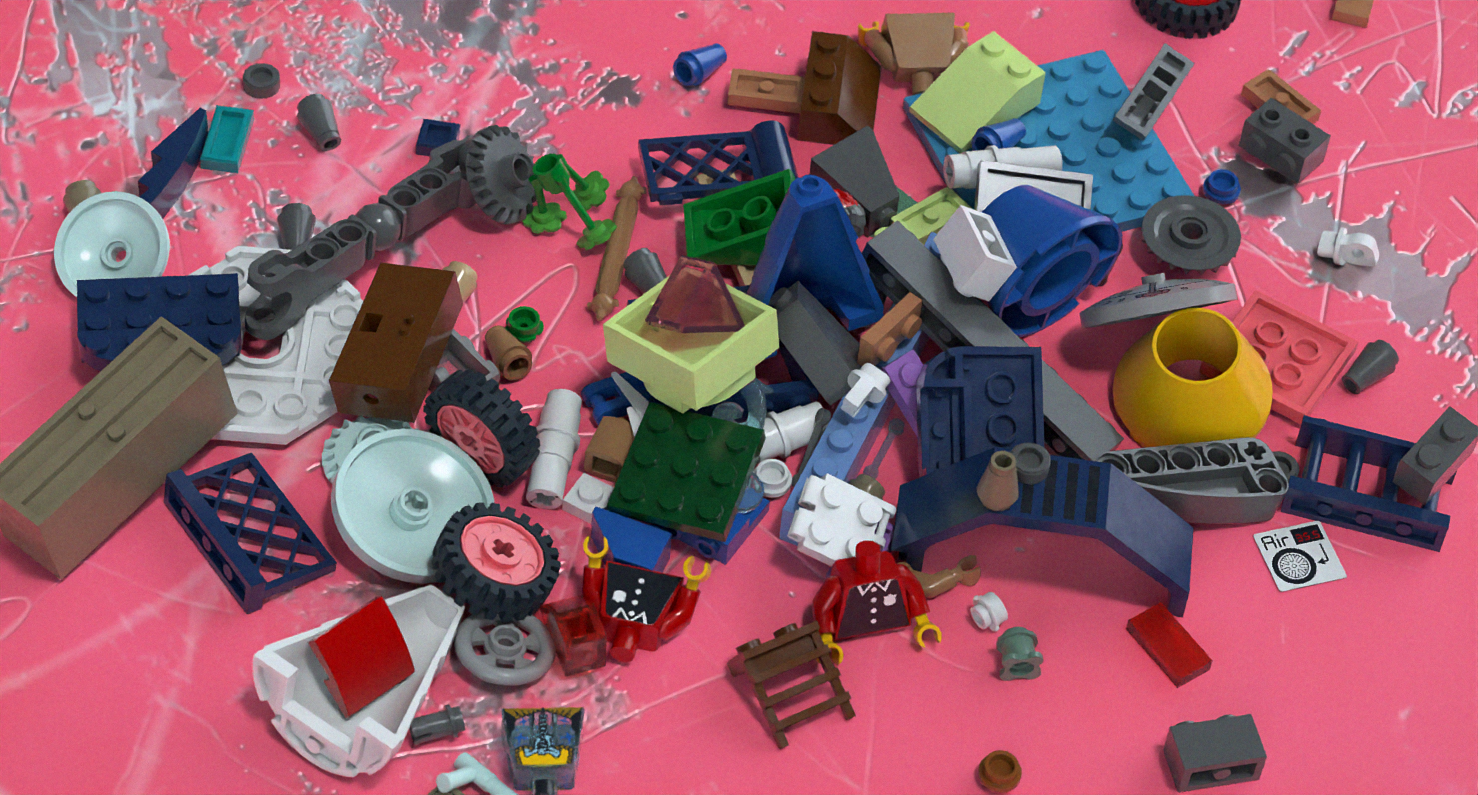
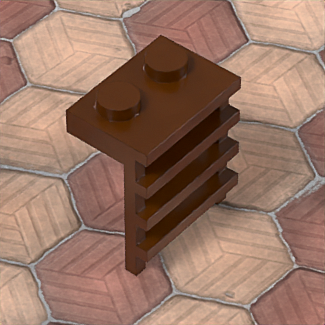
(785, 652)

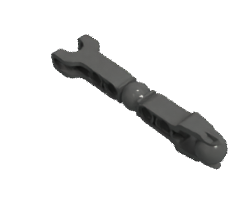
(341, 249)

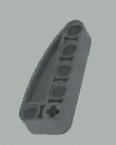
(1208, 479)

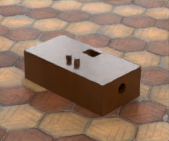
(396, 342)

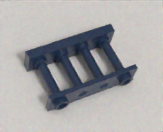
(1355, 510)

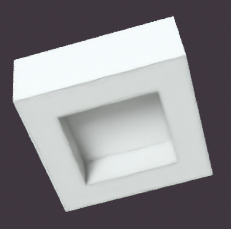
(585, 496)

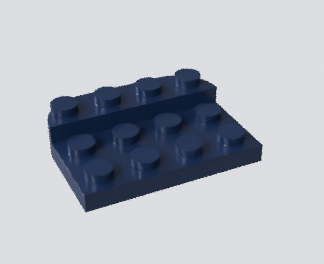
(121, 309)
(978, 402)

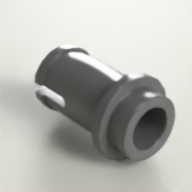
(437, 725)

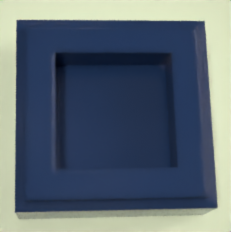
(435, 134)

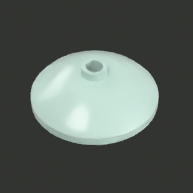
(103, 228)

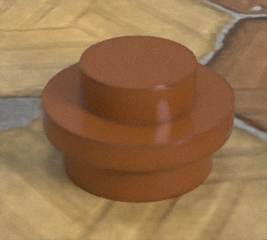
(1000, 771)

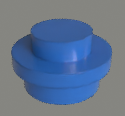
(1222, 187)

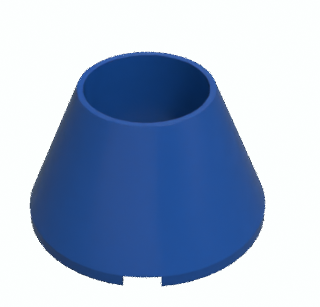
(1056, 256)

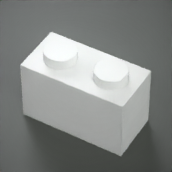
(974, 253)

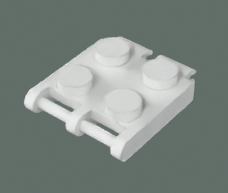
(837, 519)

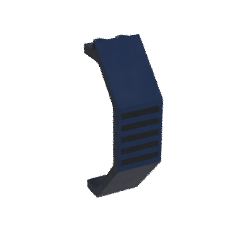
(1073, 499)

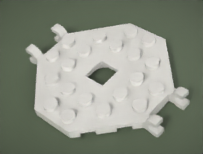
(292, 390)

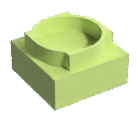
(691, 367)

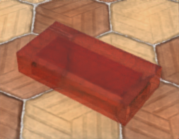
(1169, 644)

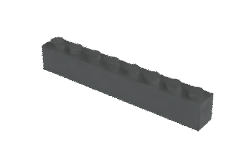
(952, 320)

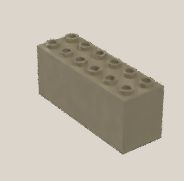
(112, 446)

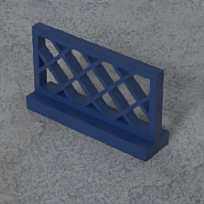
(216, 539)

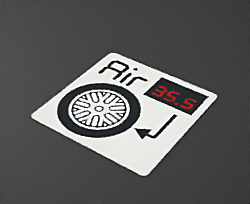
(1299, 556)

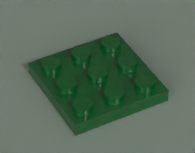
(687, 471)

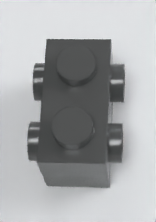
(1284, 140)

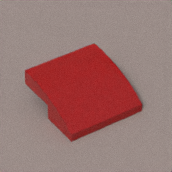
(363, 656)

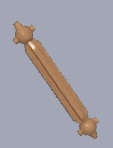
(617, 249)

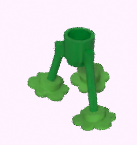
(553, 175)

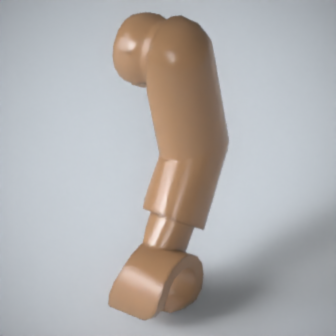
(947, 579)

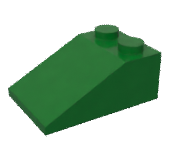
(734, 222)

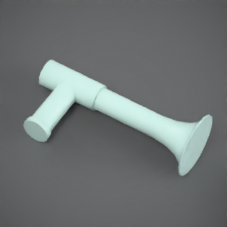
(470, 771)

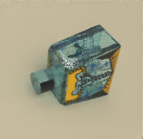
(542, 747)

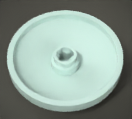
(398, 497)

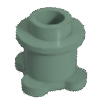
(1019, 654)

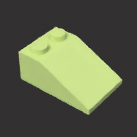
(980, 88)

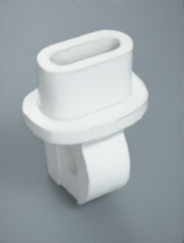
(1349, 248)
(865, 384)

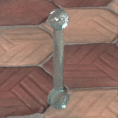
(895, 427)

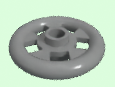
(505, 646)

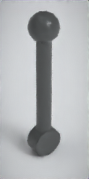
(821, 418)

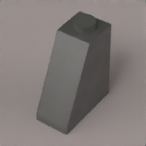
(861, 170)
(816, 340)

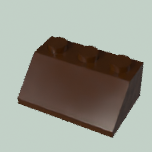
(837, 89)

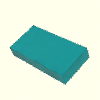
(227, 139)

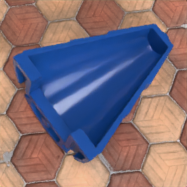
(817, 247)

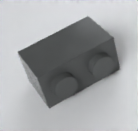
(1436, 455)
(1214, 752)

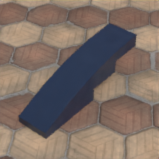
(174, 163)

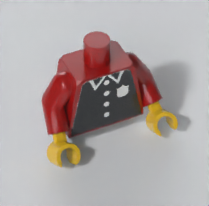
(869, 597)
(639, 604)

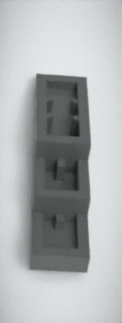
(1153, 92)

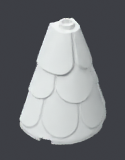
(308, 715)

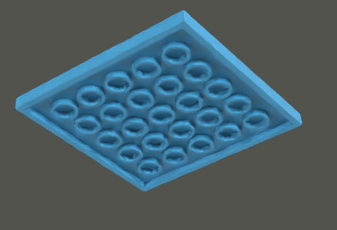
(1077, 117)

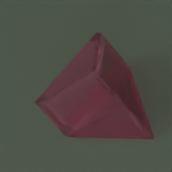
(695, 300)

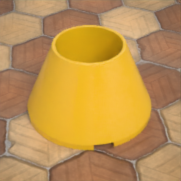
(1175, 410)

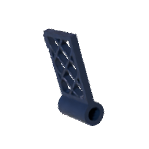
(764, 149)

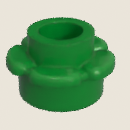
(524, 324)

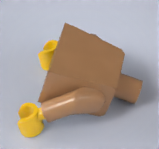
(916, 45)

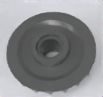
(500, 173)
(1191, 233)

